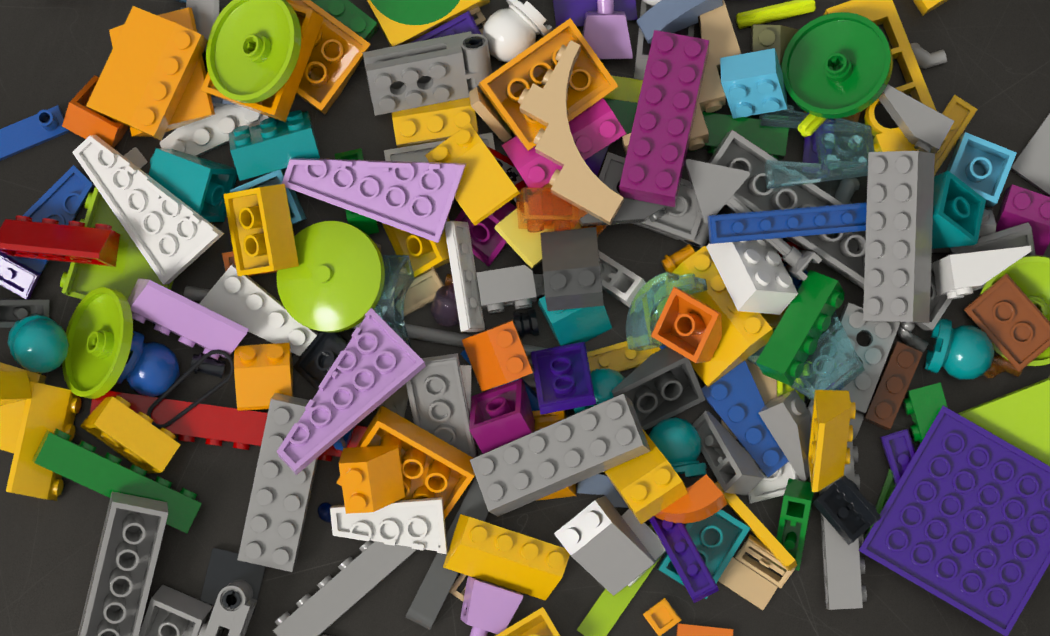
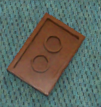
(1011, 321)

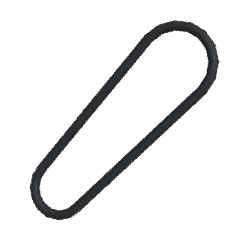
(201, 398)

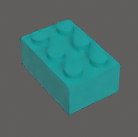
(272, 144)
(716, 541)

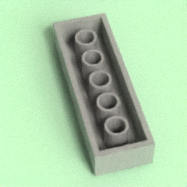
(898, 236)
(560, 455)
(278, 495)
(124, 566)

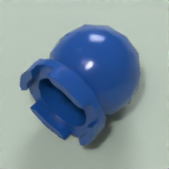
(150, 367)

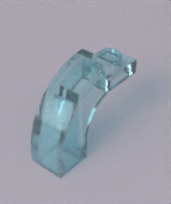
(391, 303)
(650, 303)

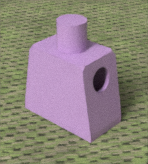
(607, 32)
(488, 606)

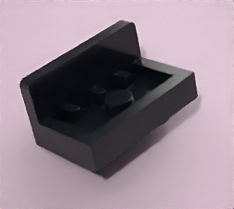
(846, 509)

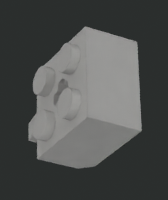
(509, 288)

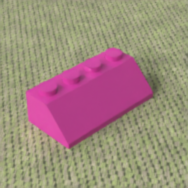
(590, 131)

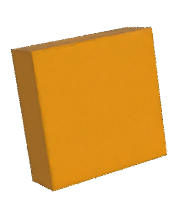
(661, 617)

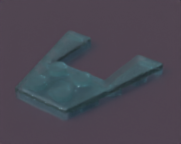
(840, 151)
(830, 366)

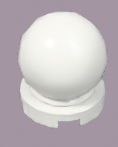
(514, 29)

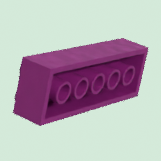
(664, 118)

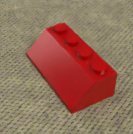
(59, 242)

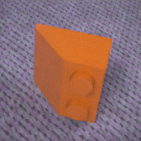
(89, 122)
(689, 327)
(497, 355)

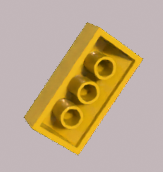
(46, 410)
(505, 558)

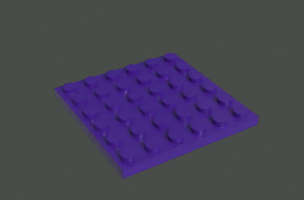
(968, 522)

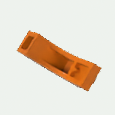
(698, 504)

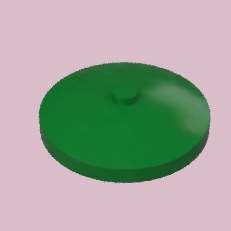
(837, 65)

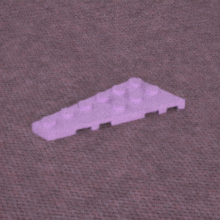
(392, 192)
(356, 384)

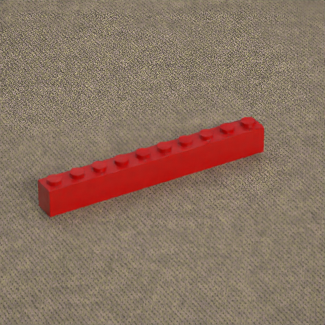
(213, 422)

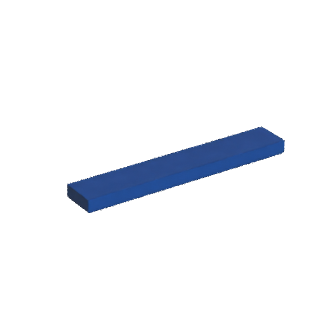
(787, 223)

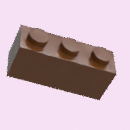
(892, 385)

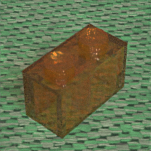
(542, 210)

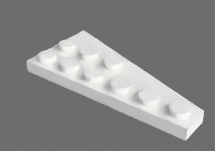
(155, 219)

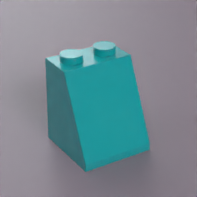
(194, 181)
(955, 212)
(576, 324)

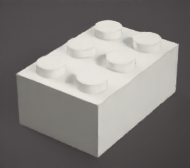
(753, 276)

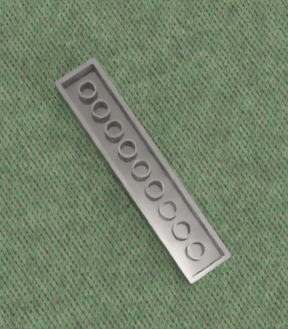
(839, 250)

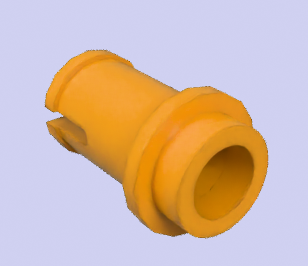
(671, 262)

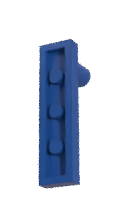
(31, 132)

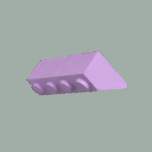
(184, 318)

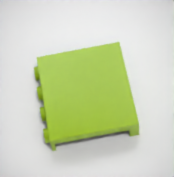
(130, 262)
(1019, 419)

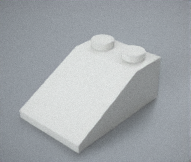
(961, 273)

